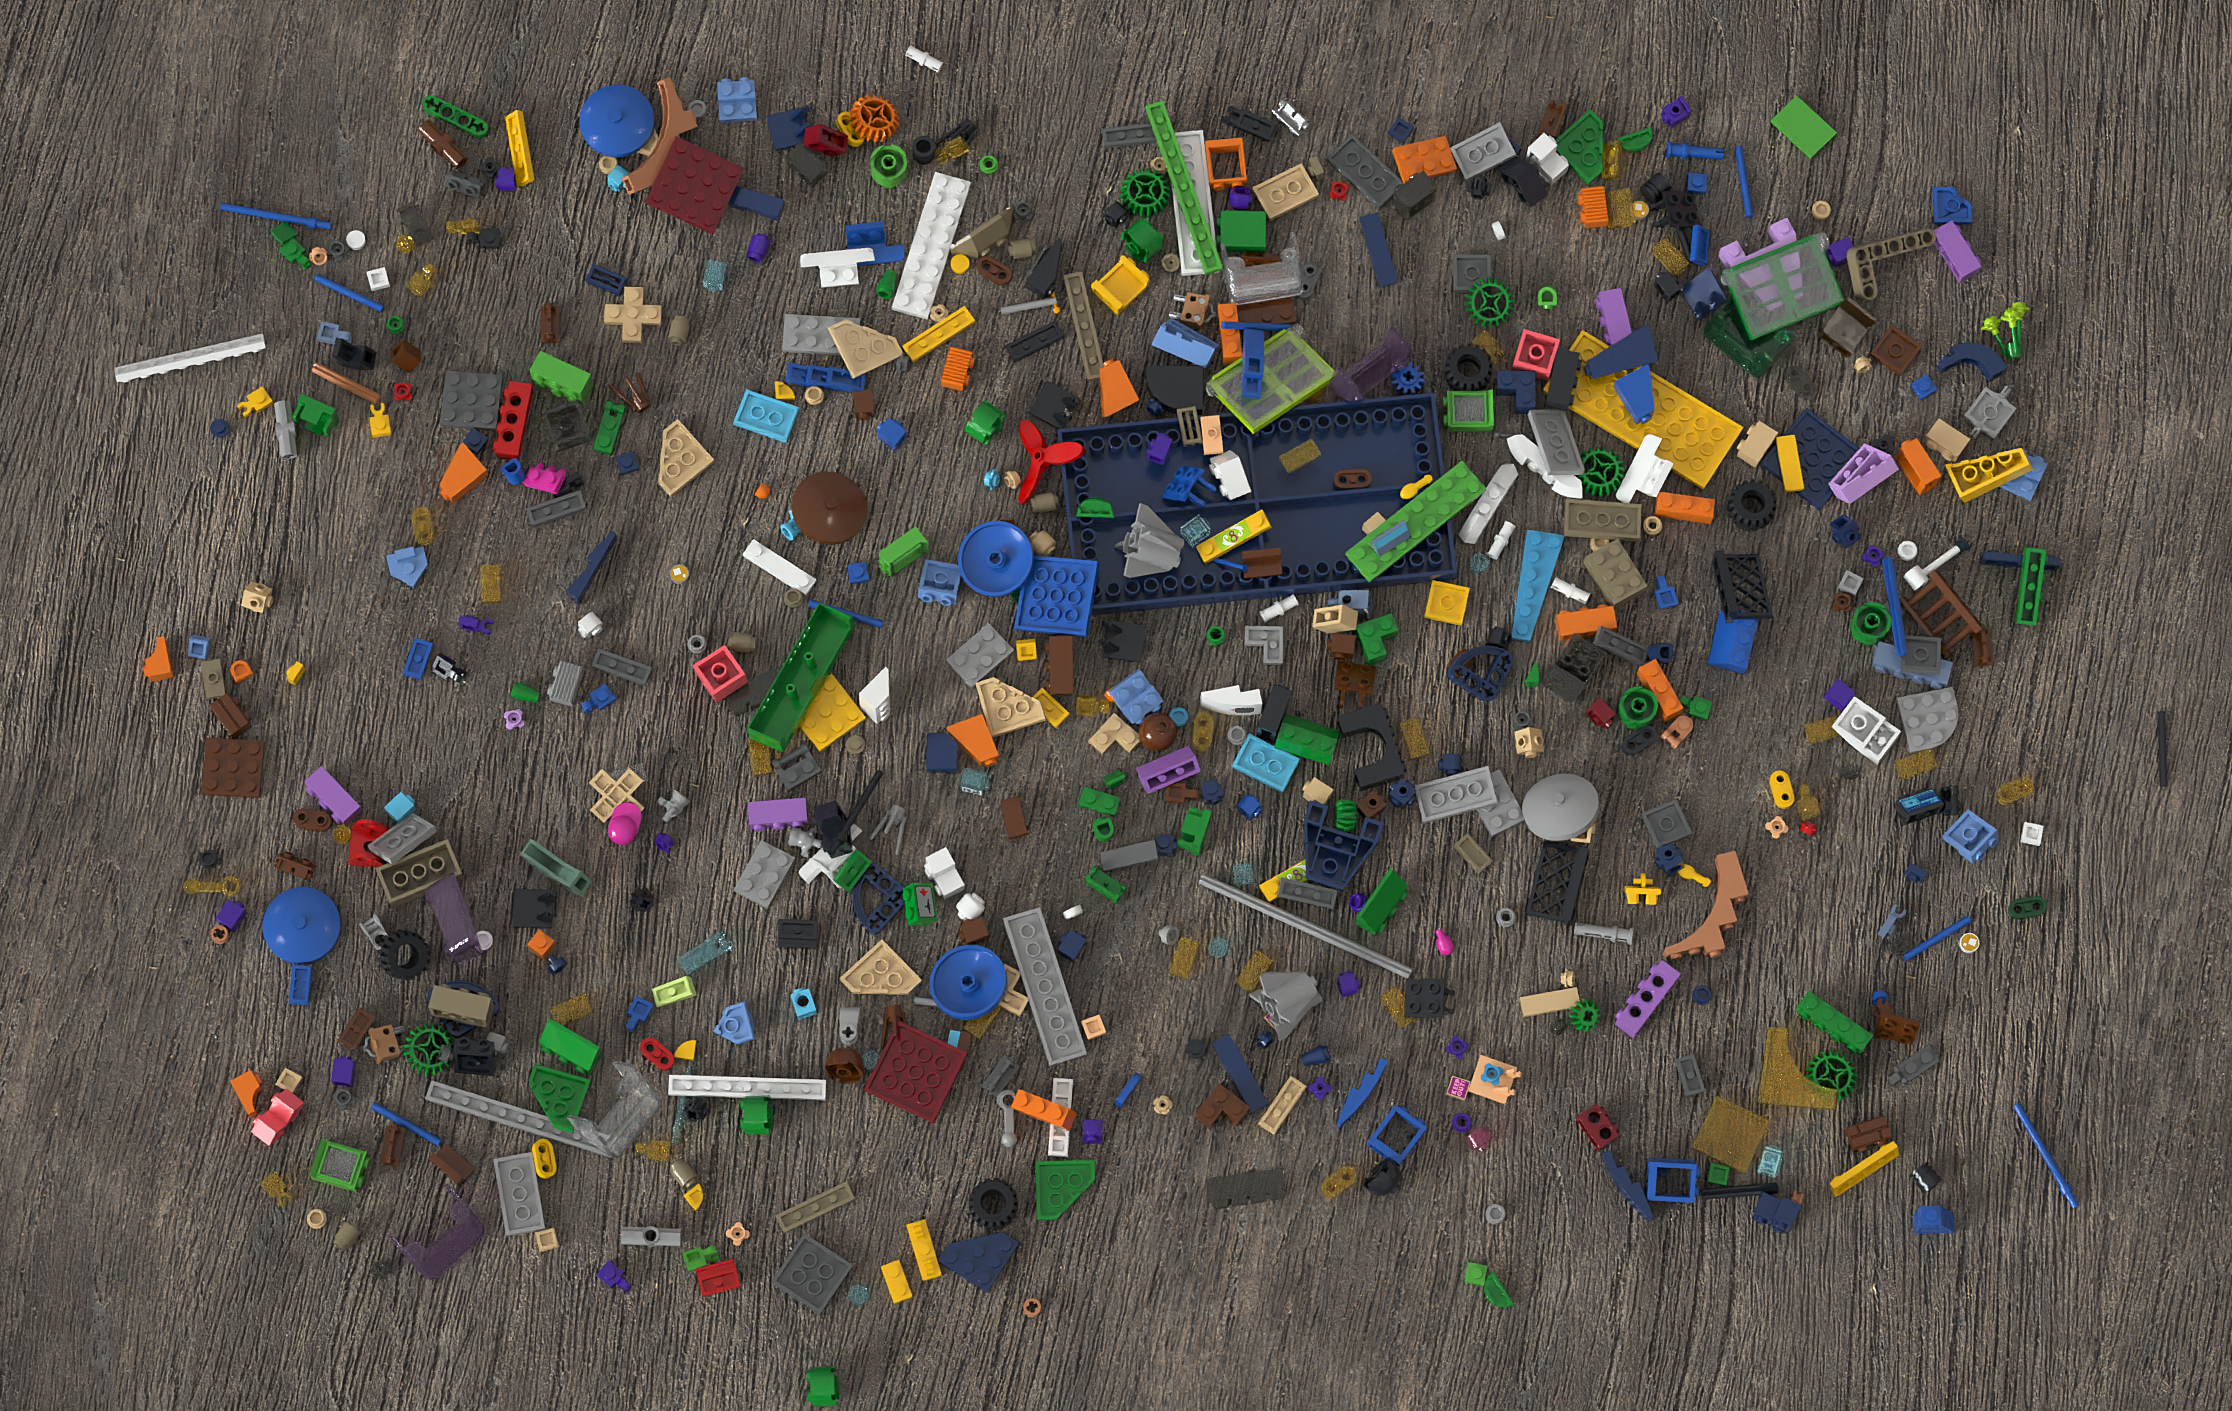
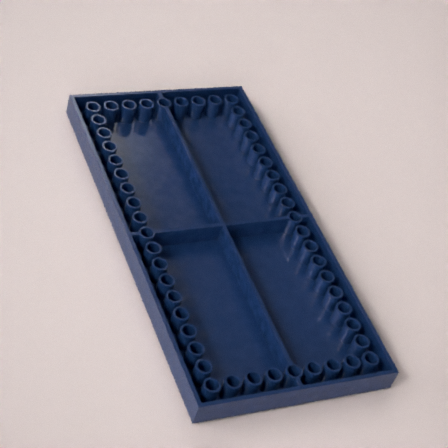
(1308, 514)

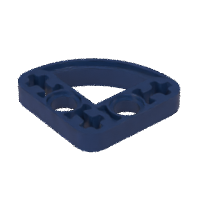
(1487, 682)
(890, 893)
(475, 988)

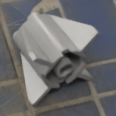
(1150, 545)
(1286, 998)

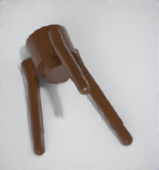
(640, 401)
(893, 1014)

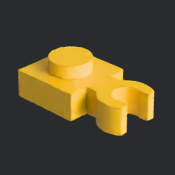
(257, 400)
(380, 423)

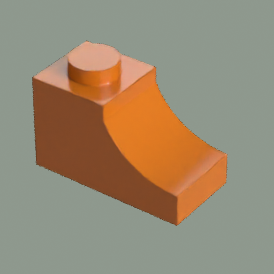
(159, 665)
(247, 1088)

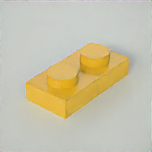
(1053, 710)
(896, 1282)

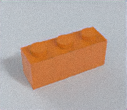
(1229, 338)
(1684, 507)
(1585, 621)
(1656, 681)
(1043, 1110)

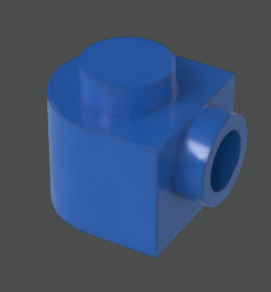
(513, 472)
(1249, 807)

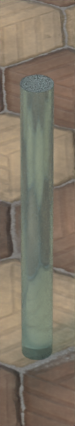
(680, 1114)

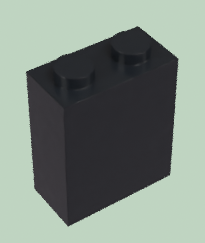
(1274, 713)

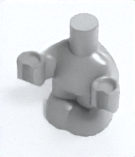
(674, 806)
(804, 840)

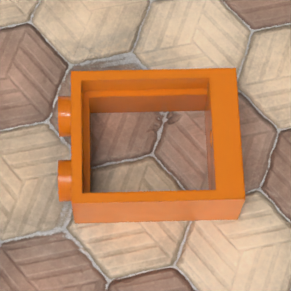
(1225, 146)
(1917, 466)

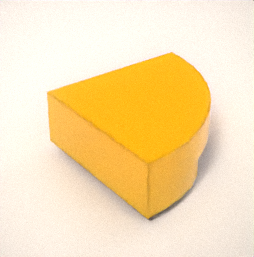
(783, 392)
(686, 1050)
(695, 1197)

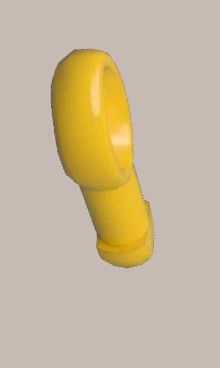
(1411, 489)
(1688, 872)

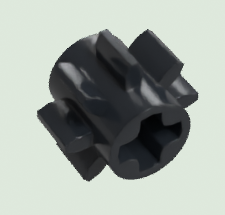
(1479, 187)
(641, 899)
(696, 1109)

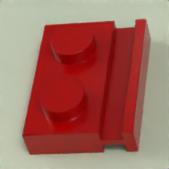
(718, 1278)

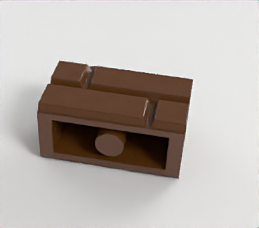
(230, 715)
(1867, 1134)

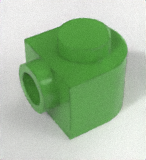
(1548, 297)

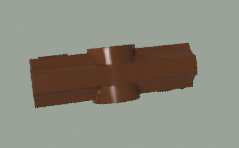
(442, 144)

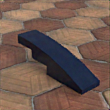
(1240, 1073)
(1632, 1192)

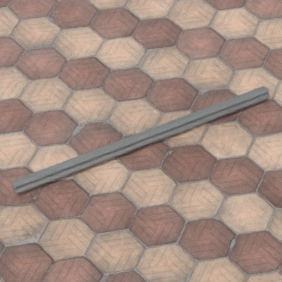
(1305, 926)

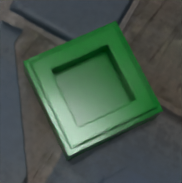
(1718, 1174)

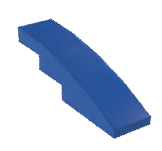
(824, 378)
(1358, 1097)

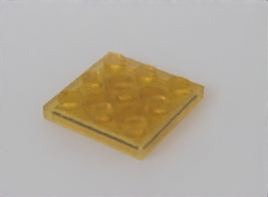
(1730, 1134)

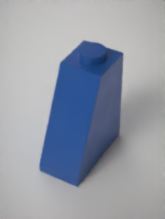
(1637, 394)
(1933, 1220)

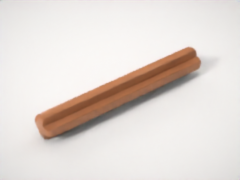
(346, 383)

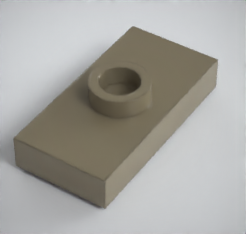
(213, 679)

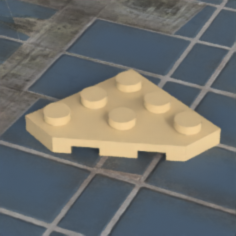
(863, 347)
(680, 458)
(1007, 707)
(881, 973)

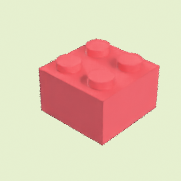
(1536, 354)
(720, 673)

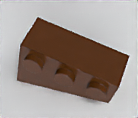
(1059, 665)

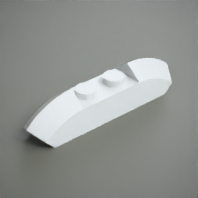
(1527, 452)
(1488, 503)

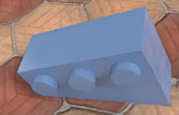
(1185, 343)

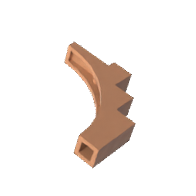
(674, 122)
(1708, 936)

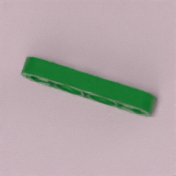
(456, 115)

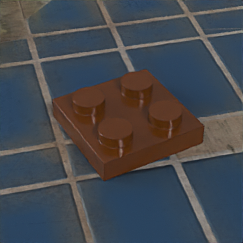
(1895, 350)

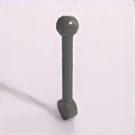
(1045, 247)
(1497, 434)

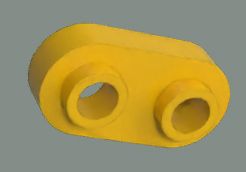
(846, 129)
(1781, 788)
(544, 1159)

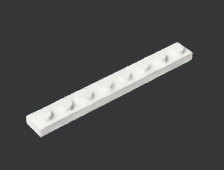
(184, 359)
(746, 1086)

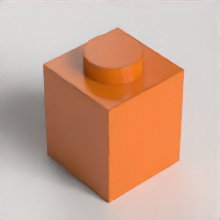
(541, 945)

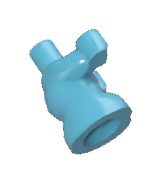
(790, 528)

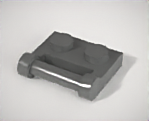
(800, 771)

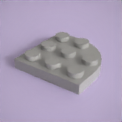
(1928, 718)

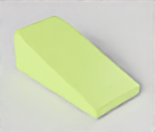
(674, 991)

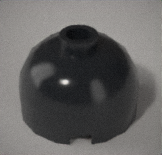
(1384, 1178)

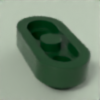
(2026, 907)

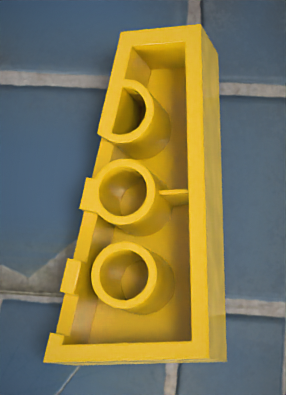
(1987, 472)

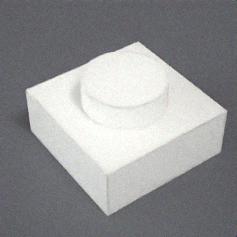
(378, 279)
(2031, 833)

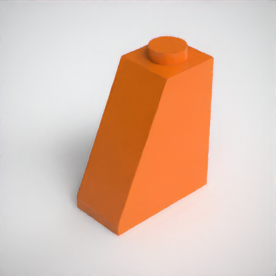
(1115, 388)
(462, 474)
(975, 740)

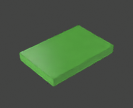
(1803, 127)

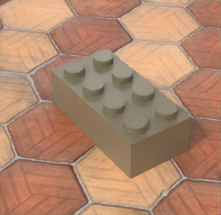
(415, 872)

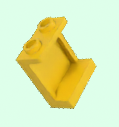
(1121, 285)

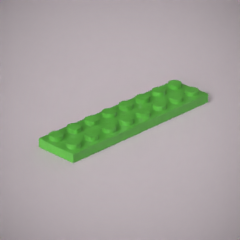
(1423, 517)

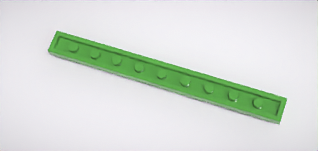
(1183, 188)

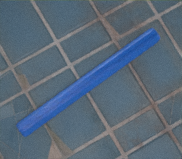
(1894, 606)

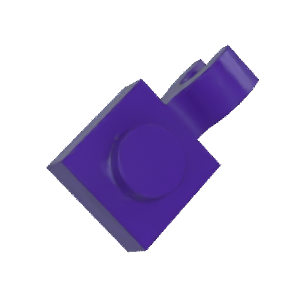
(471, 623)
(611, 1275)

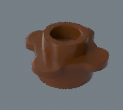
(1846, 598)

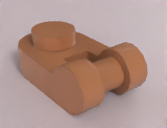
(1682, 726)

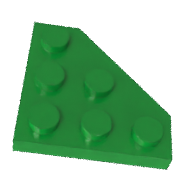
(1583, 146)
(559, 1094)
(1061, 1185)

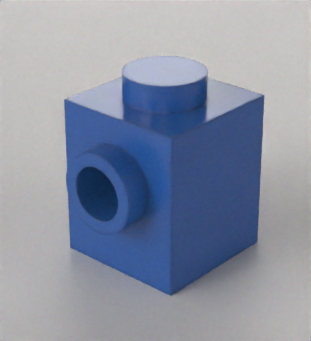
(891, 433)

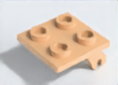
(1485, 1089)

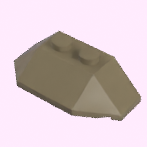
(986, 237)

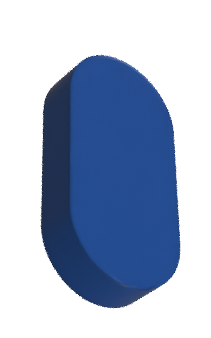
(1128, 1090)

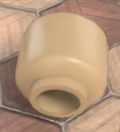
(1042, 544)

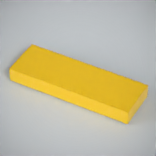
(1789, 463)

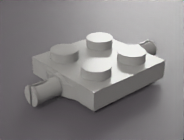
(1990, 412)

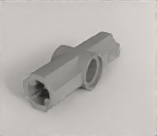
(285, 429)
(637, 1236)

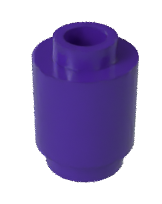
(758, 247)

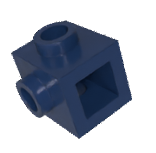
(1845, 531)
(1402, 800)
(1669, 859)

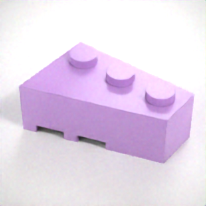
(1862, 473)

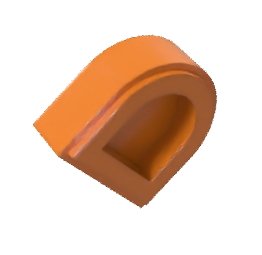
(240, 671)

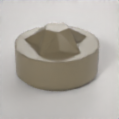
(1171, 262)

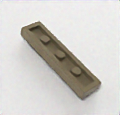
(815, 1207)

